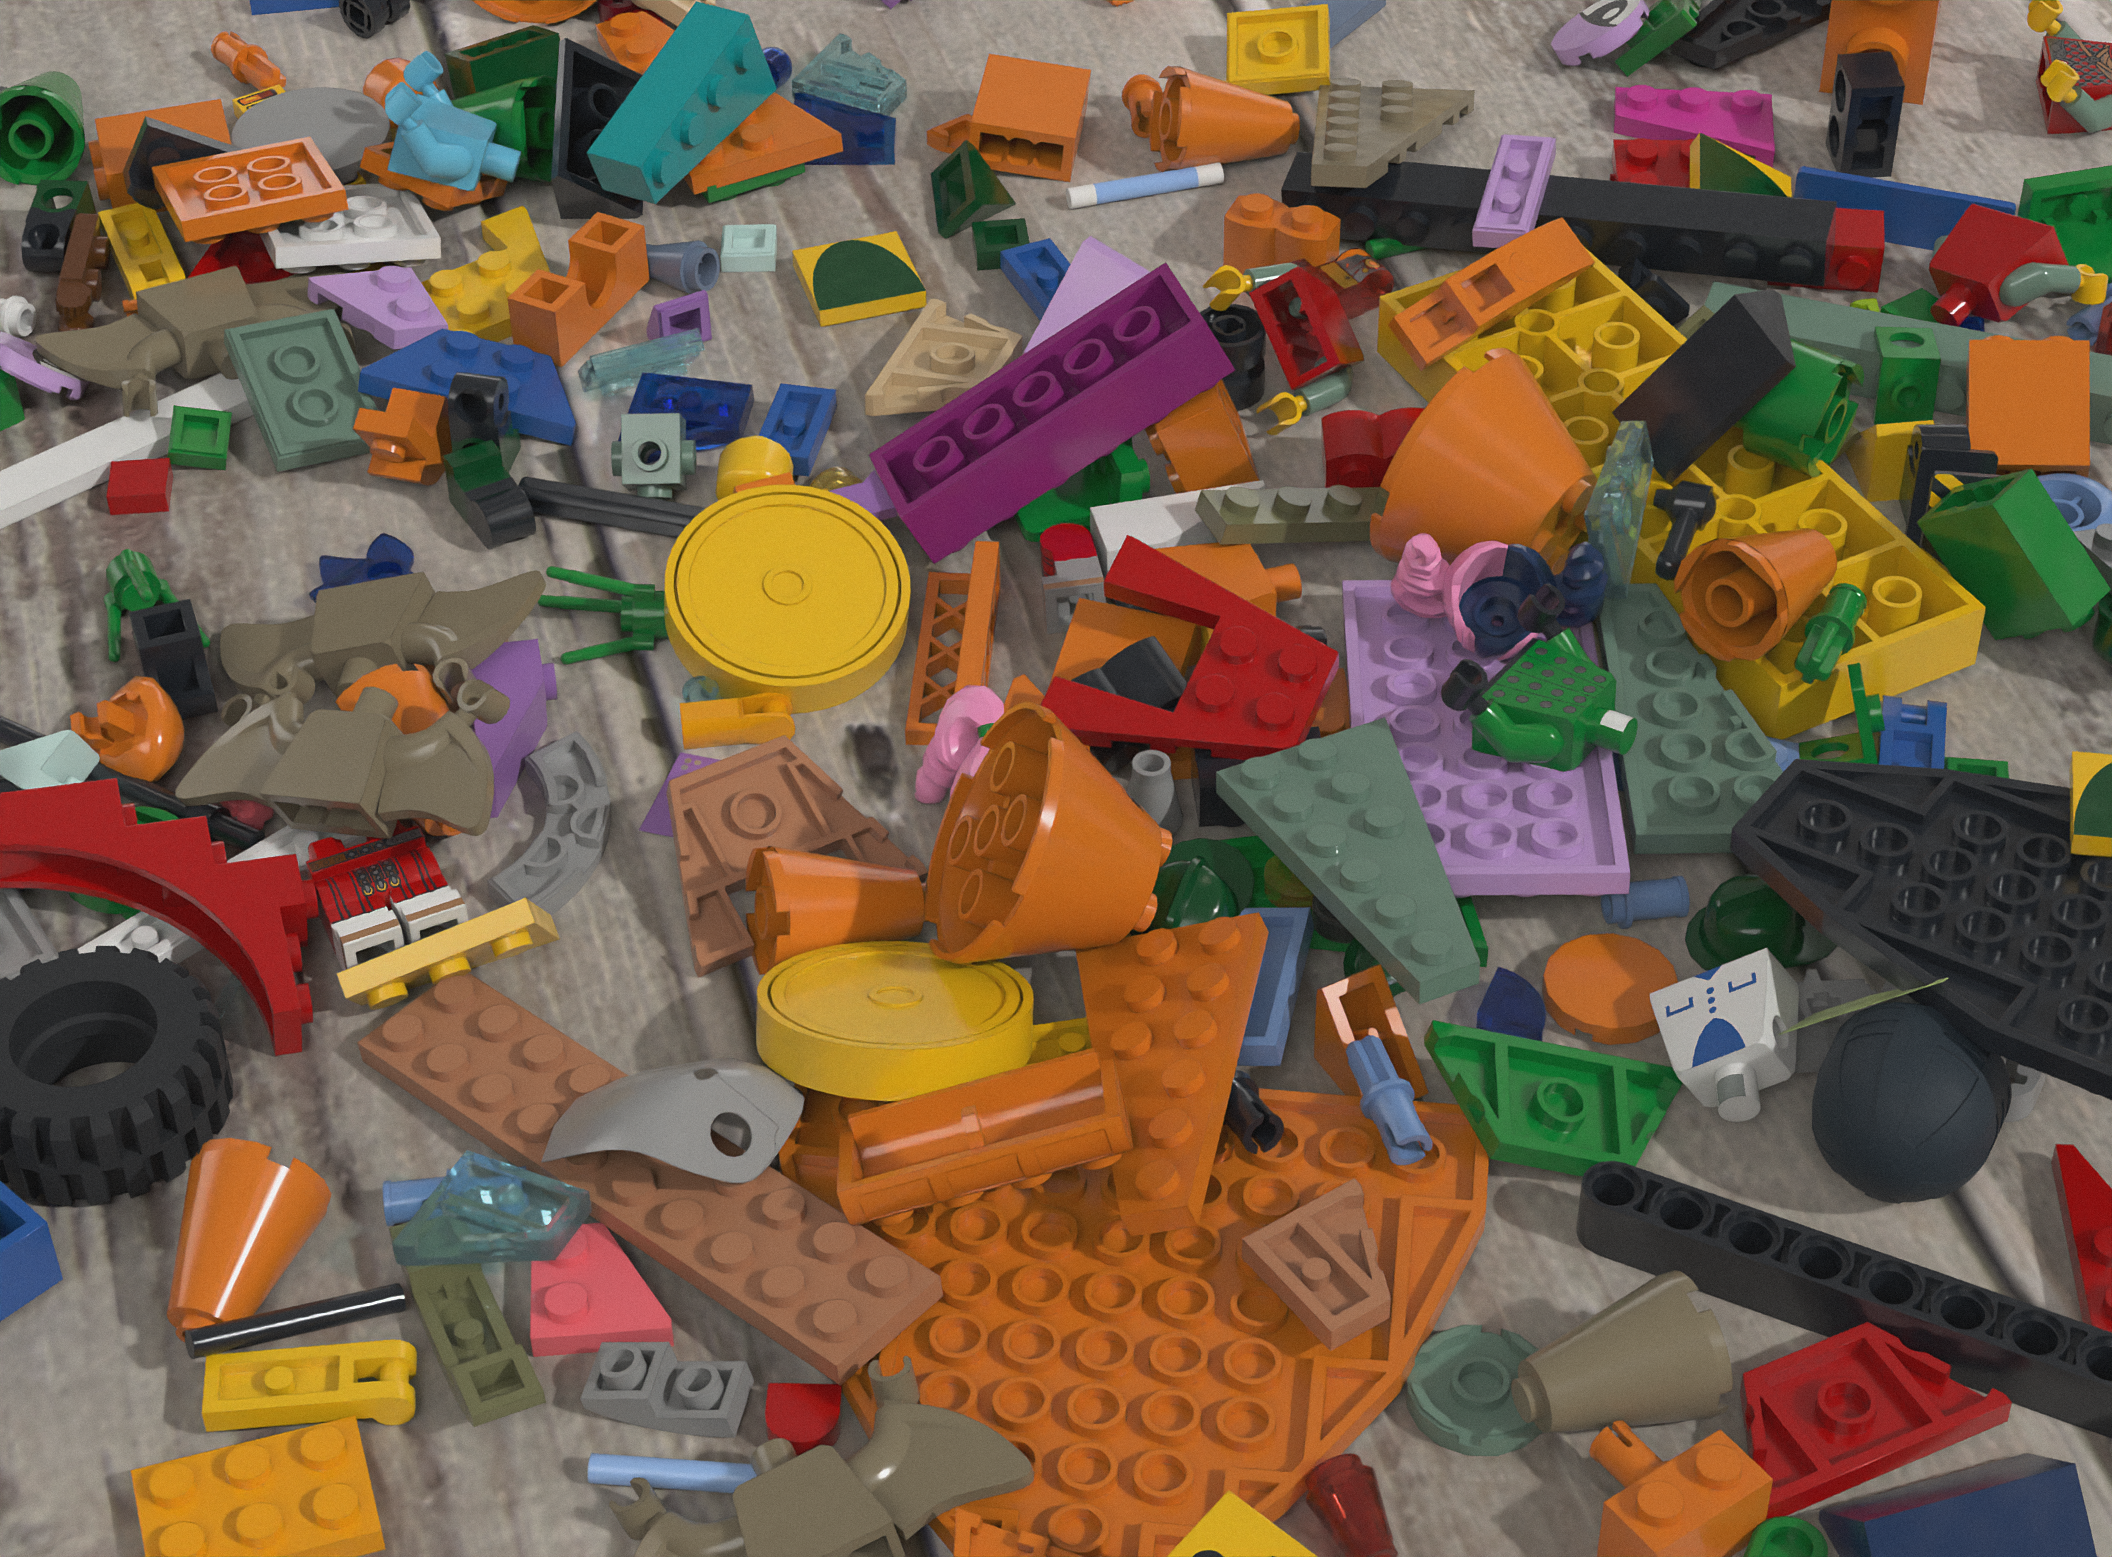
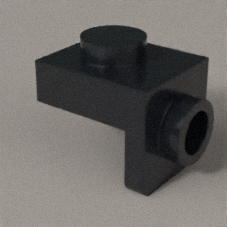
(1654, 291)

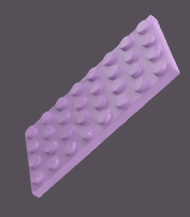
(1490, 819)

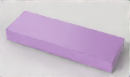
(1514, 189)

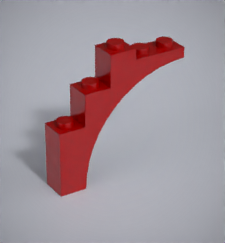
(239, 911)

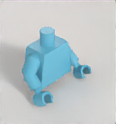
(439, 139)

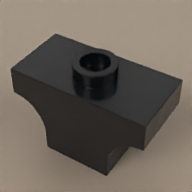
(174, 655)

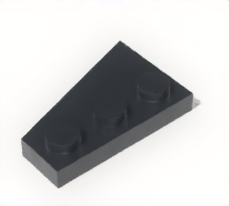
(1740, 27)

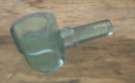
(700, 689)

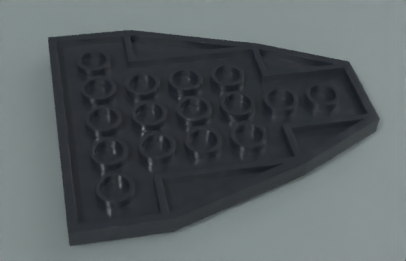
(1954, 883)

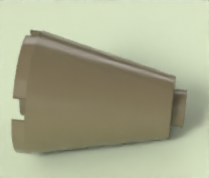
(1631, 1362)

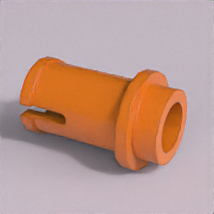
(1137, 98)

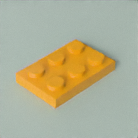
(263, 1498)

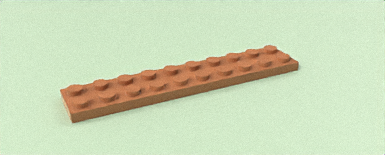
(751, 1246)

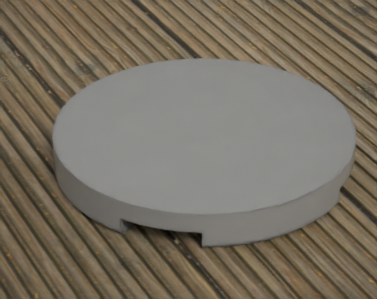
(334, 118)

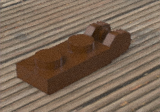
(81, 274)

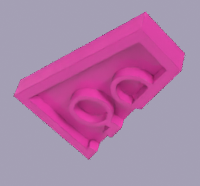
(1735, 118)

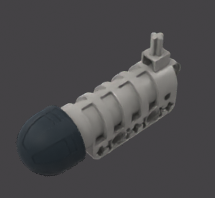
(1913, 1102)

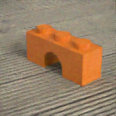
(604, 272)

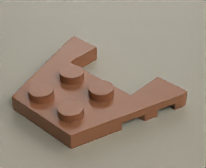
(752, 802)

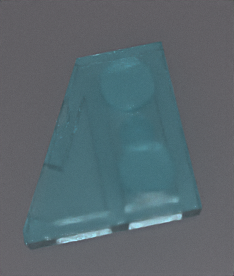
(492, 1216)

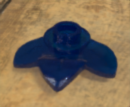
(384, 559)

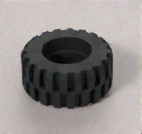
(126, 1128)

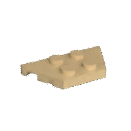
(940, 362)

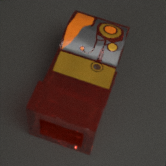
(1354, 278)

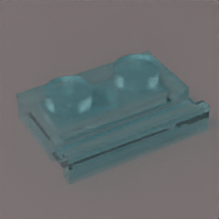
(616, 369)

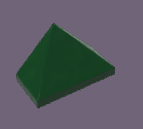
(966, 191)

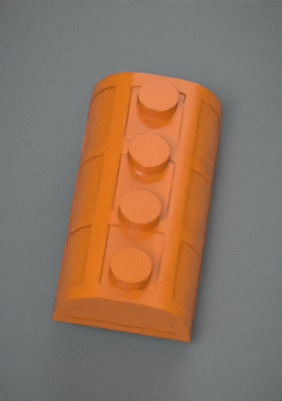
(982, 1137)

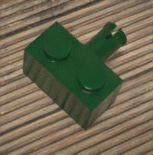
(503, 60)

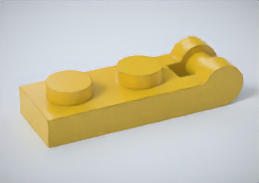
(140, 247)
(310, 1385)

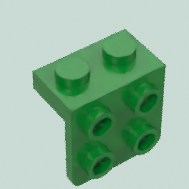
(2079, 210)
(1105, 481)

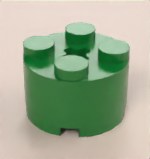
(1805, 412)

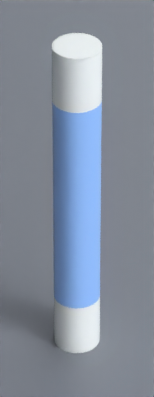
(1144, 185)

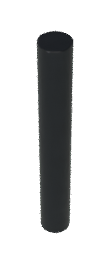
(294, 1320)

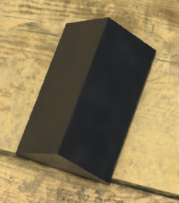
(586, 99)
(1712, 380)

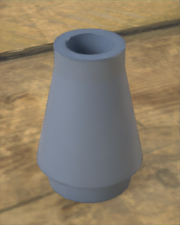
(684, 265)

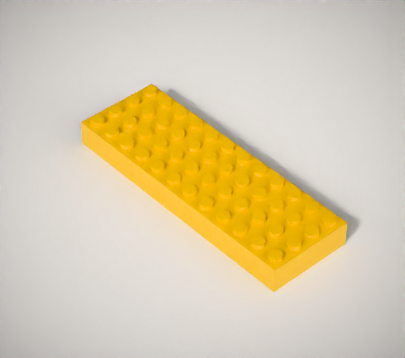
(1596, 347)

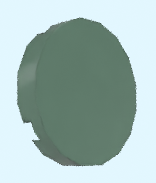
(1464, 1392)

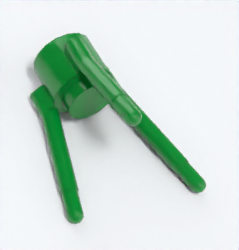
(133, 588)
(639, 609)

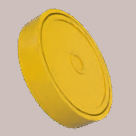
(787, 596)
(891, 1020)

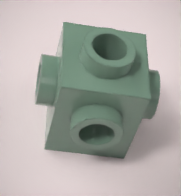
(648, 434)

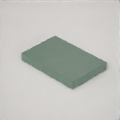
(301, 387)

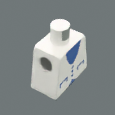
(1727, 1032)

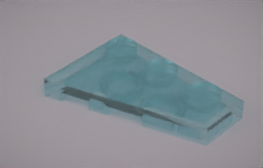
(1619, 504)

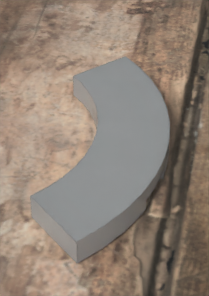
(573, 831)

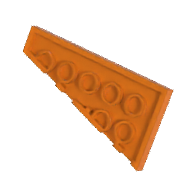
(766, 141)
(1175, 1024)

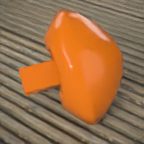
(135, 730)

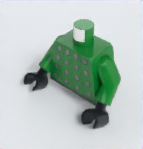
(1546, 701)

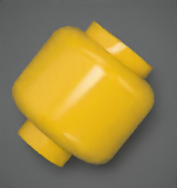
(749, 461)

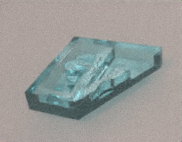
(851, 79)

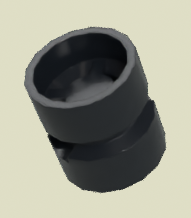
(1244, 343)

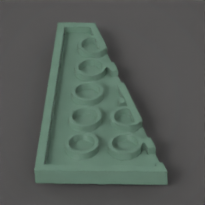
(1695, 747)
(1359, 842)

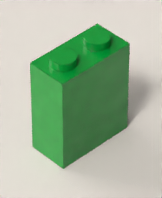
(2015, 555)

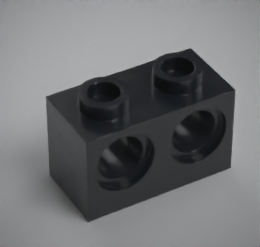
(1865, 114)

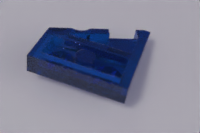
(866, 135)
(712, 409)

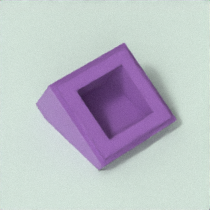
(681, 316)

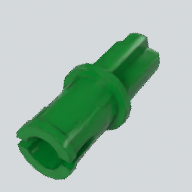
(1830, 632)

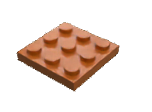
(249, 190)

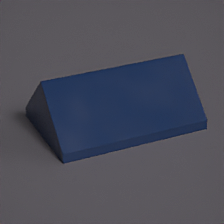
(1992, 1510)

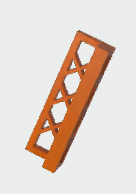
(966, 658)

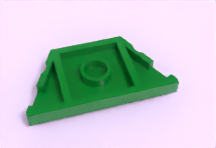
(1550, 1100)

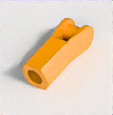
(736, 720)

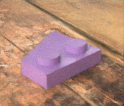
(383, 302)

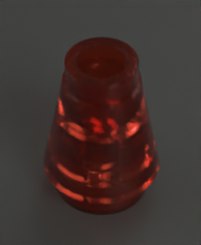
(1350, 1506)

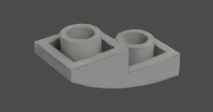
(656, 1391)

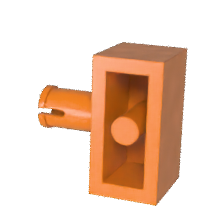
(1680, 1507)

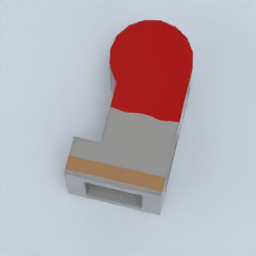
(1068, 573)

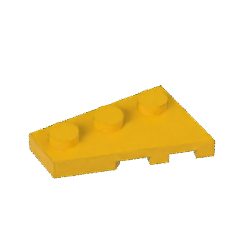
(448, 954)

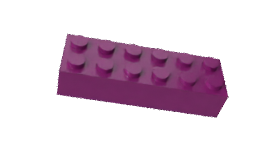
(1050, 413)

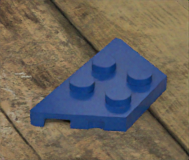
(429, 365)

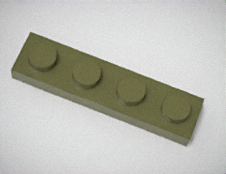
(1290, 514)

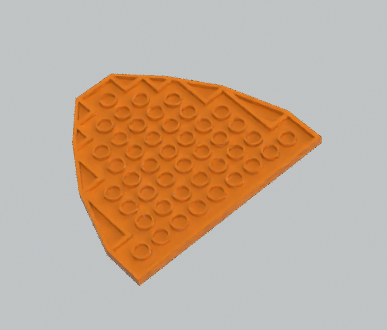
(1161, 1360)

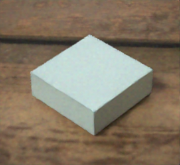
(748, 248)

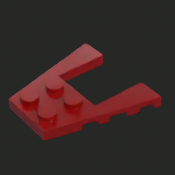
(1248, 692)

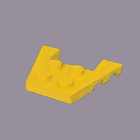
(477, 293)

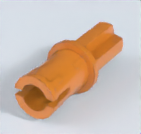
(246, 61)

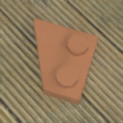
(1324, 1265)

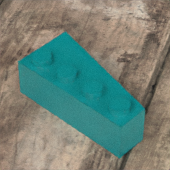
(683, 104)

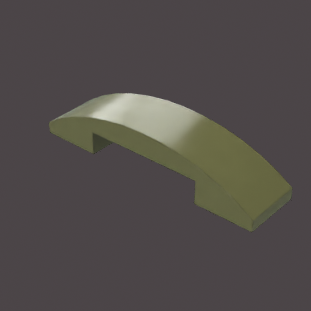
(472, 1340)

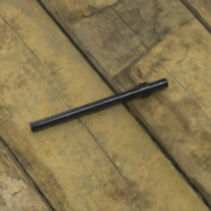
(149, 794)

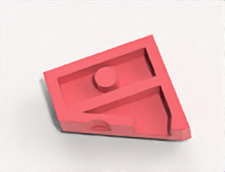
(592, 1298)

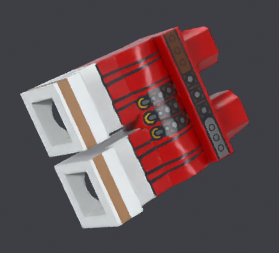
(380, 892)

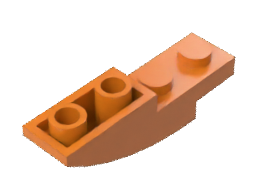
(1490, 291)

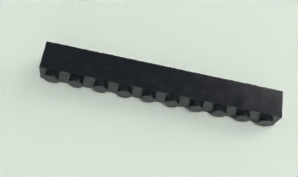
(1612, 219)

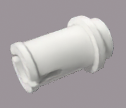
(17, 316)

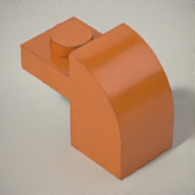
(407, 437)

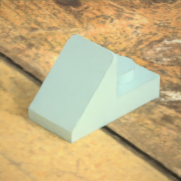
(48, 761)

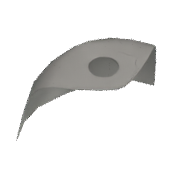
(671, 1117)

